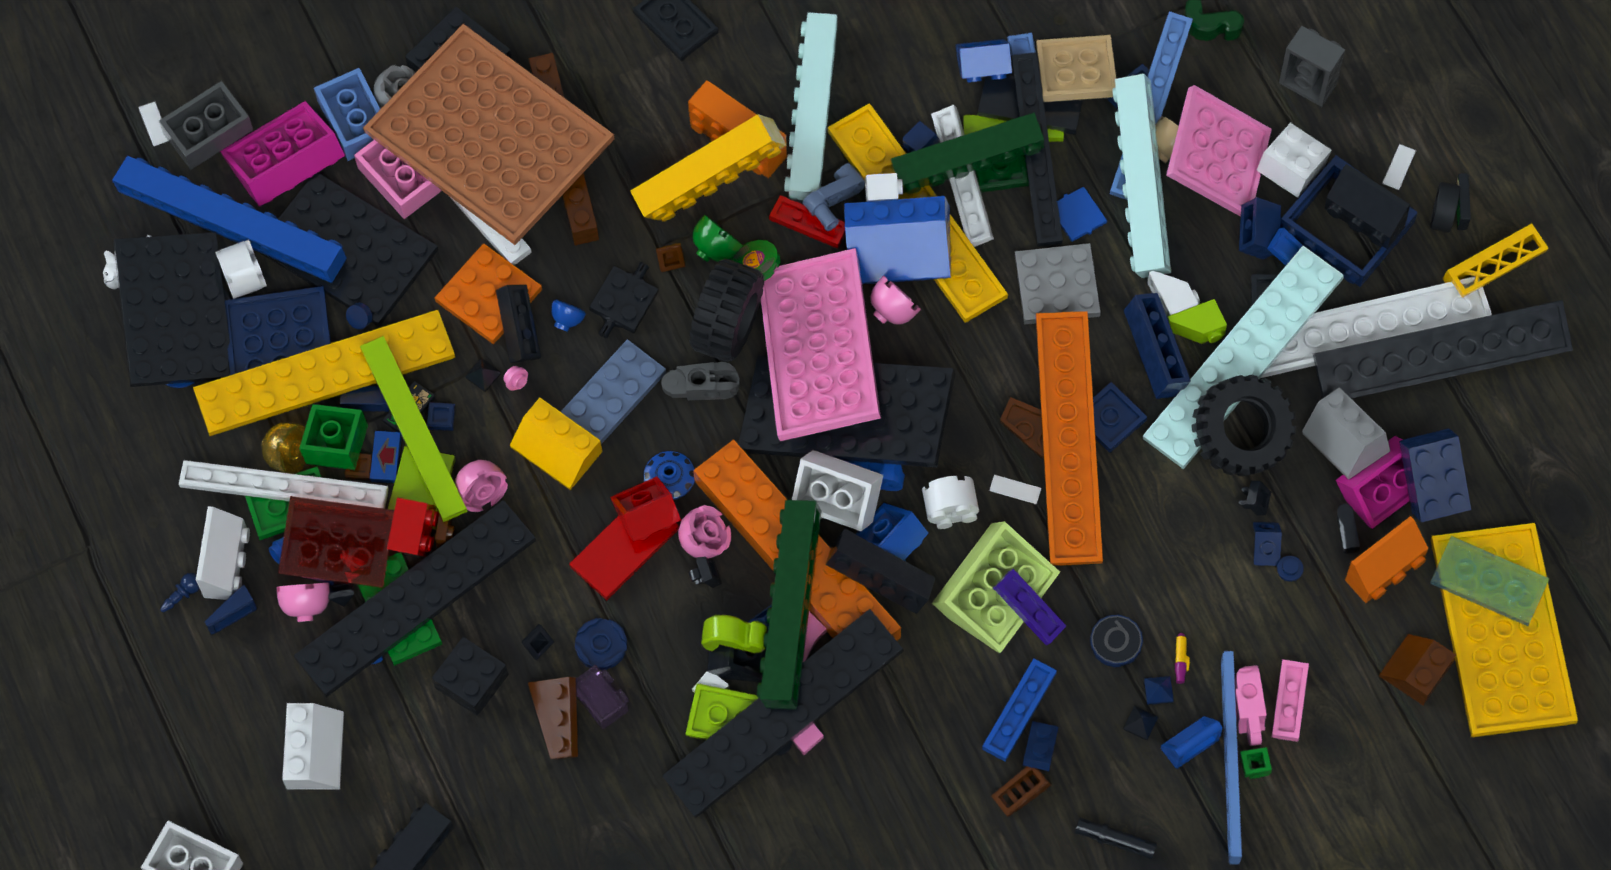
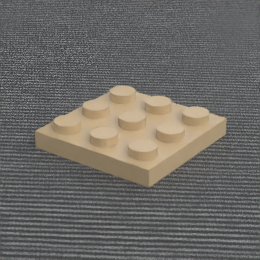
(1076, 68)

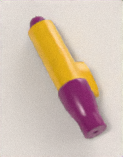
(1182, 659)

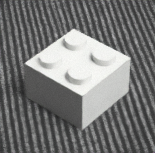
(1294, 160)

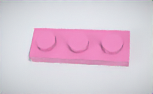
(1290, 700)

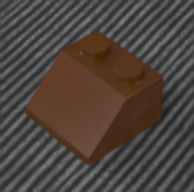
(1418, 667)

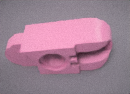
(1250, 704)

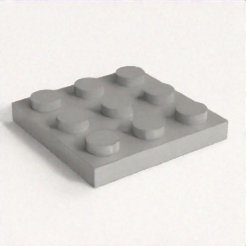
(1057, 281)

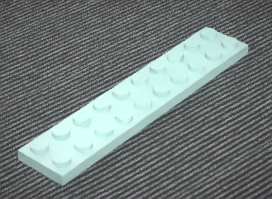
(1247, 348)

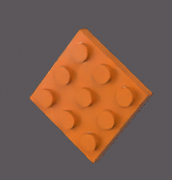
(473, 289)

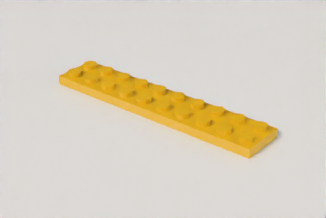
(869, 149)
(318, 374)

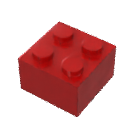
(412, 527)

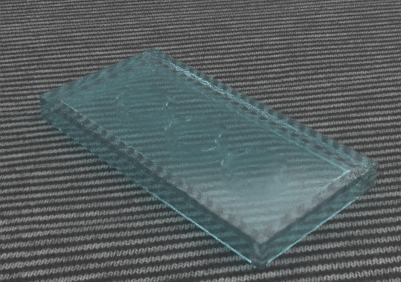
(1489, 581)

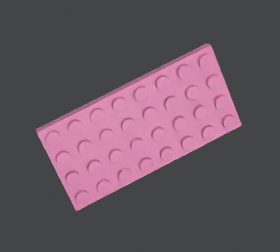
(819, 346)

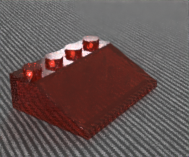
(336, 542)

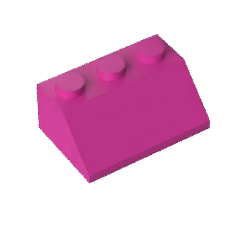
(1378, 488)

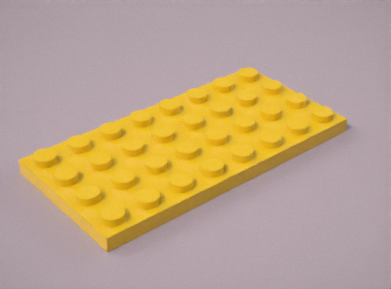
(1508, 671)

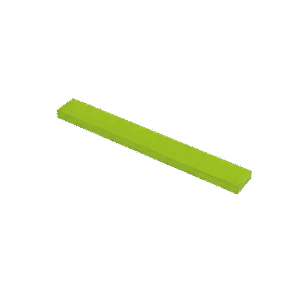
(413, 429)

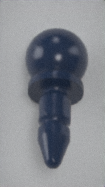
(186, 587)

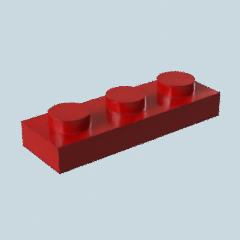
(798, 218)

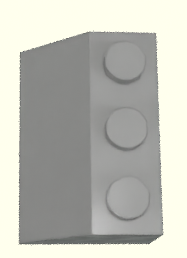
(1345, 434)

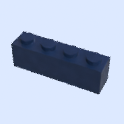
(1156, 345)

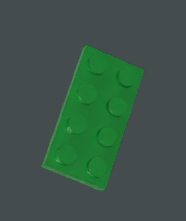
(422, 639)

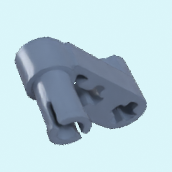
(848, 184)

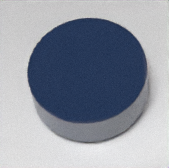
(359, 315)

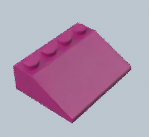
(283, 153)

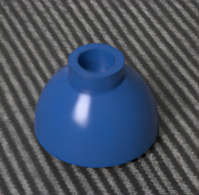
(566, 315)

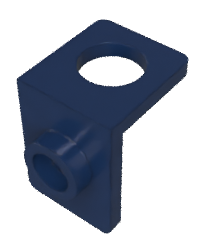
(1267, 543)

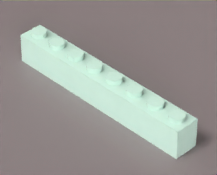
(813, 105)
(1142, 175)

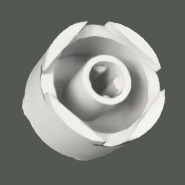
(241, 269)
(950, 501)

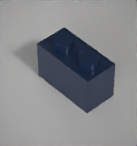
(1258, 226)

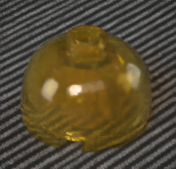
(282, 447)

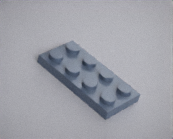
(614, 391)

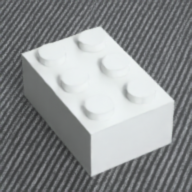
(840, 488)
(184, 850)

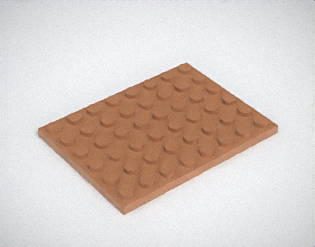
(489, 134)

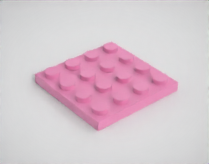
(1218, 150)

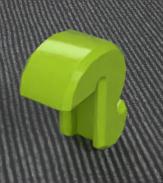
(733, 633)

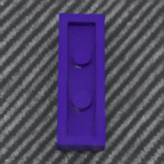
(1029, 607)

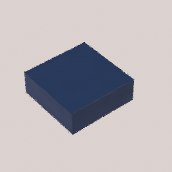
(441, 416)

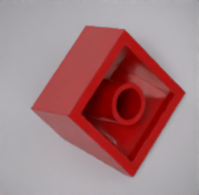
(646, 509)

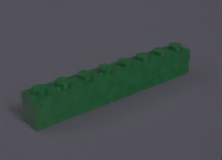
(790, 604)

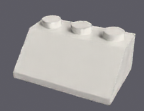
(221, 554)
(312, 747)

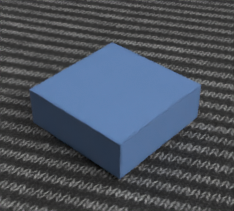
(1021, 44)

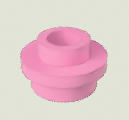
(515, 378)

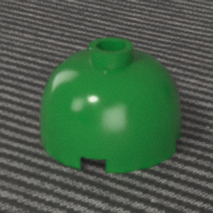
(714, 241)

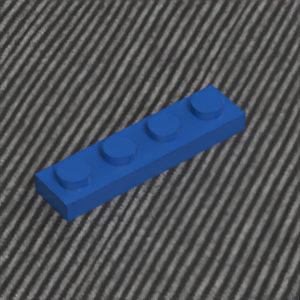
(1019, 710)

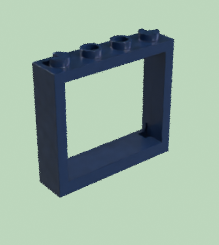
(1349, 270)

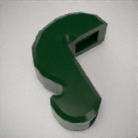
(1210, 25)

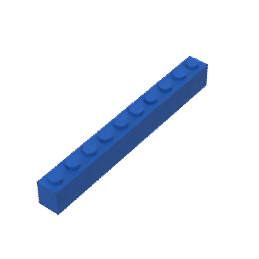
(229, 218)

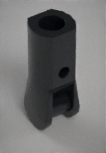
(1347, 529)

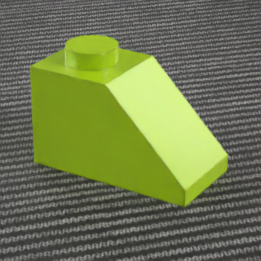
(1199, 323)

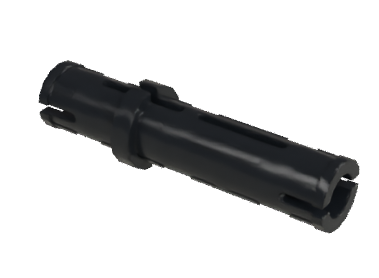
(1116, 838)

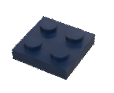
(1115, 417)

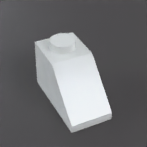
(882, 187)
(1173, 293)

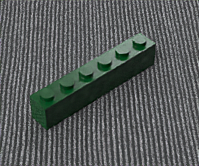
(968, 153)

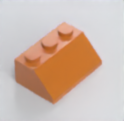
(1387, 561)

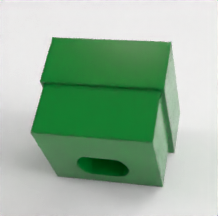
(1259, 756)

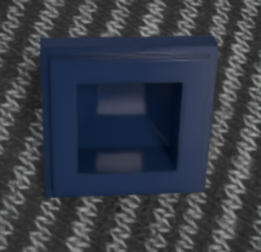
(1158, 690)

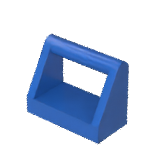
(1192, 741)

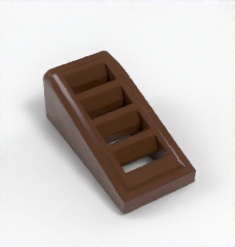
(1022, 776)

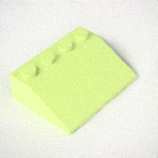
(969, 593)

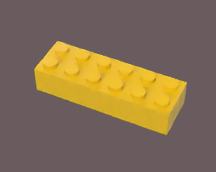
(709, 168)

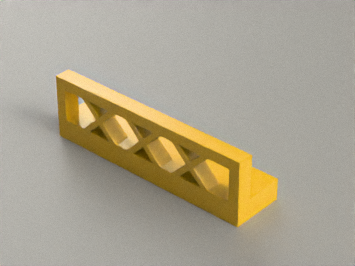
(1493, 255)

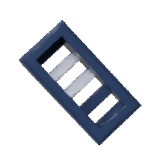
(232, 610)

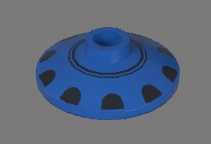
(680, 481)

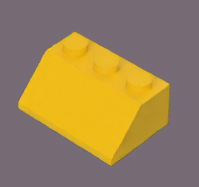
(555, 443)

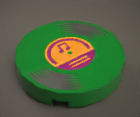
(759, 255)

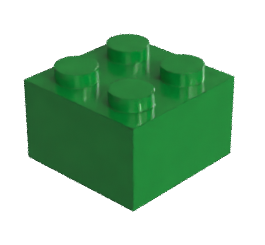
(333, 437)

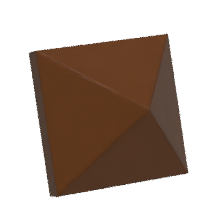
(670, 257)

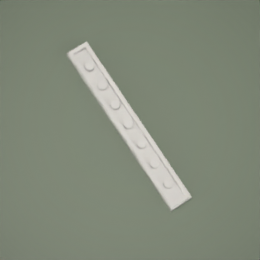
(279, 485)

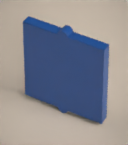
(1079, 214)

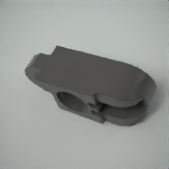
(680, 382)

